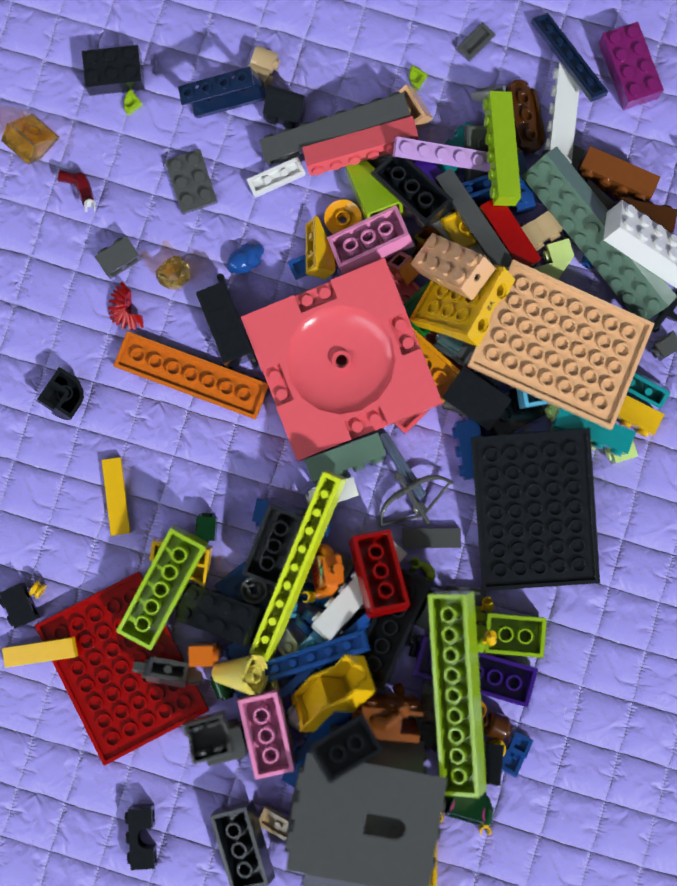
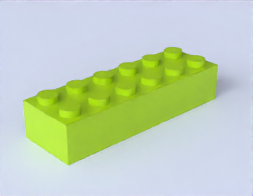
(162, 587)

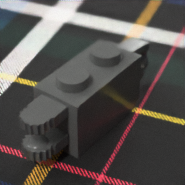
(168, 672)

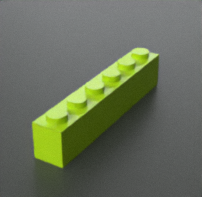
(502, 148)

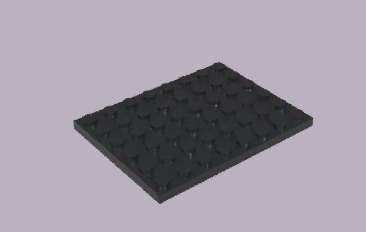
(535, 509)

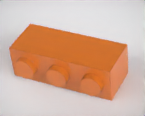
(204, 654)

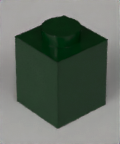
(206, 527)

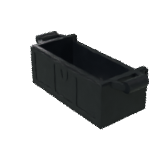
(225, 325)

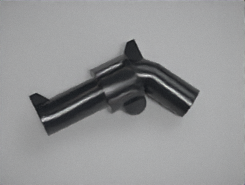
(414, 642)

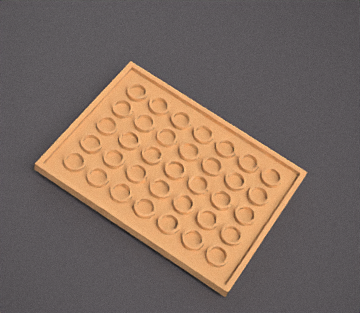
(562, 346)

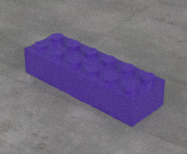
(498, 676)

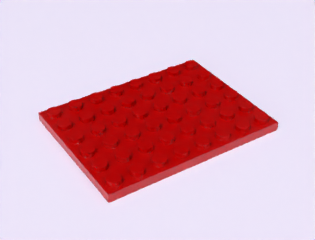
(112, 700)

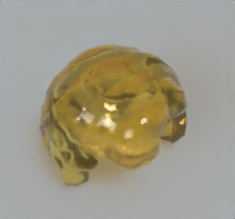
(173, 273)

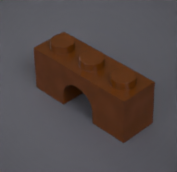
(400, 263)

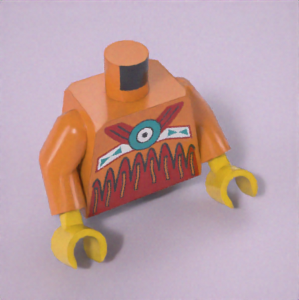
(327, 574)

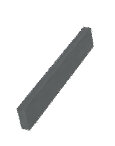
(474, 219)

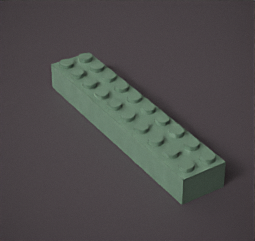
(584, 221)

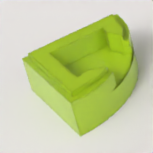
(417, 77)
(131, 102)

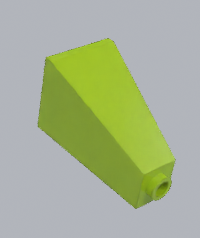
(369, 193)

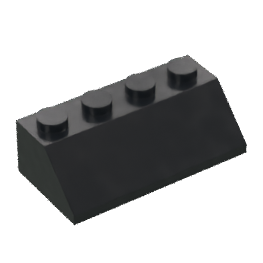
(413, 189)

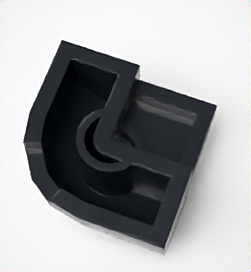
(62, 395)

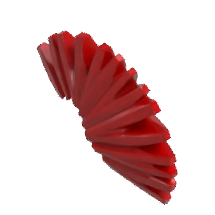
(122, 309)

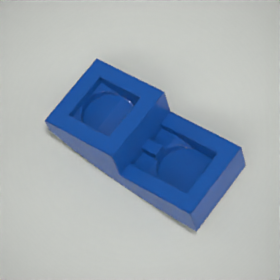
(516, 753)

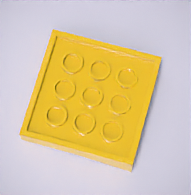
(458, 316)

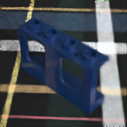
(223, 92)

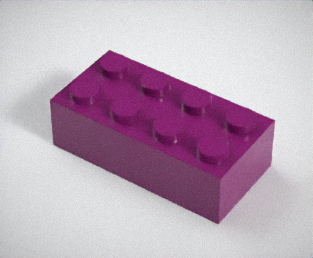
(630, 65)

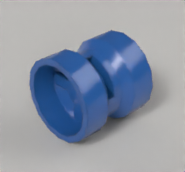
(307, 616)

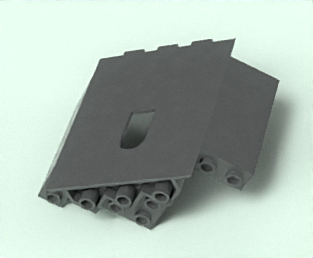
(329, 820)

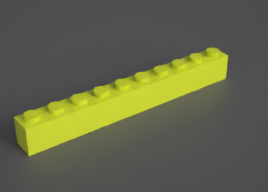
(298, 565)

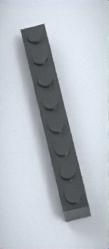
(290, 141)

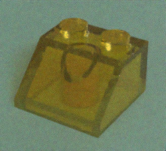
(29, 138)

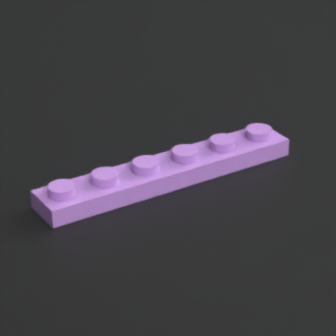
(440, 154)

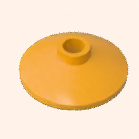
(341, 209)

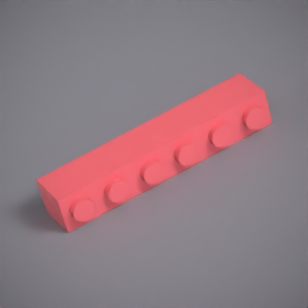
(357, 146)

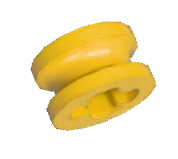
(37, 589)

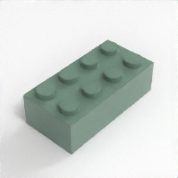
(347, 457)

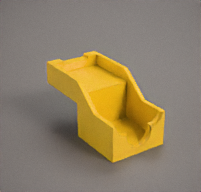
(333, 689)

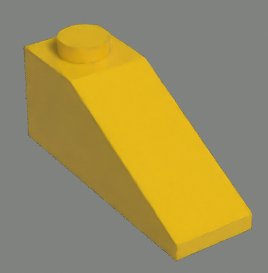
(319, 255)

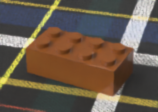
(617, 176)

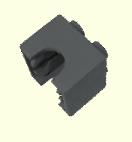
(208, 737)
(239, 741)

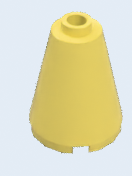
(242, 674)

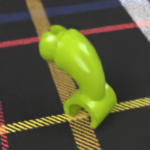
(428, 570)

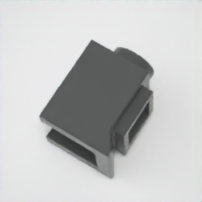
(664, 346)

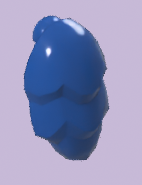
(245, 258)

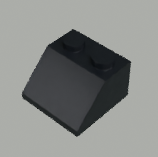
(283, 107)

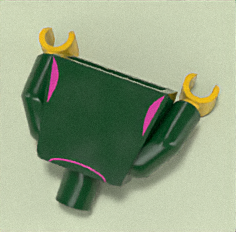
(470, 810)

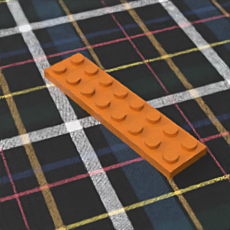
(191, 375)

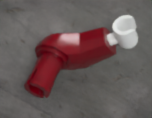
(82, 185)

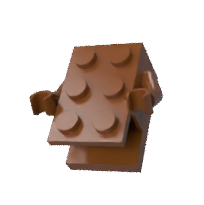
(386, 712)

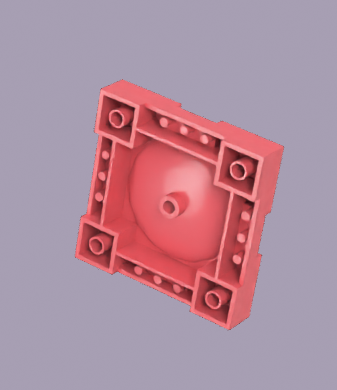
(299, 353)

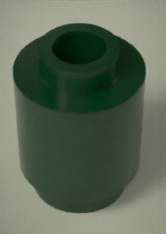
(222, 691)

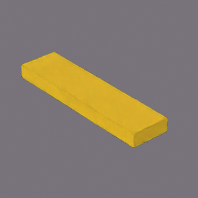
(116, 496)
(39, 652)

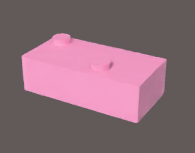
(370, 240)
(267, 734)

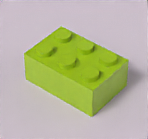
(517, 634)

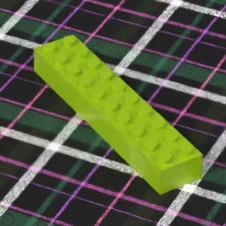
(457, 692)

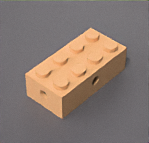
(453, 266)

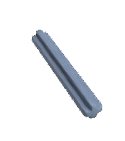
(400, 463)

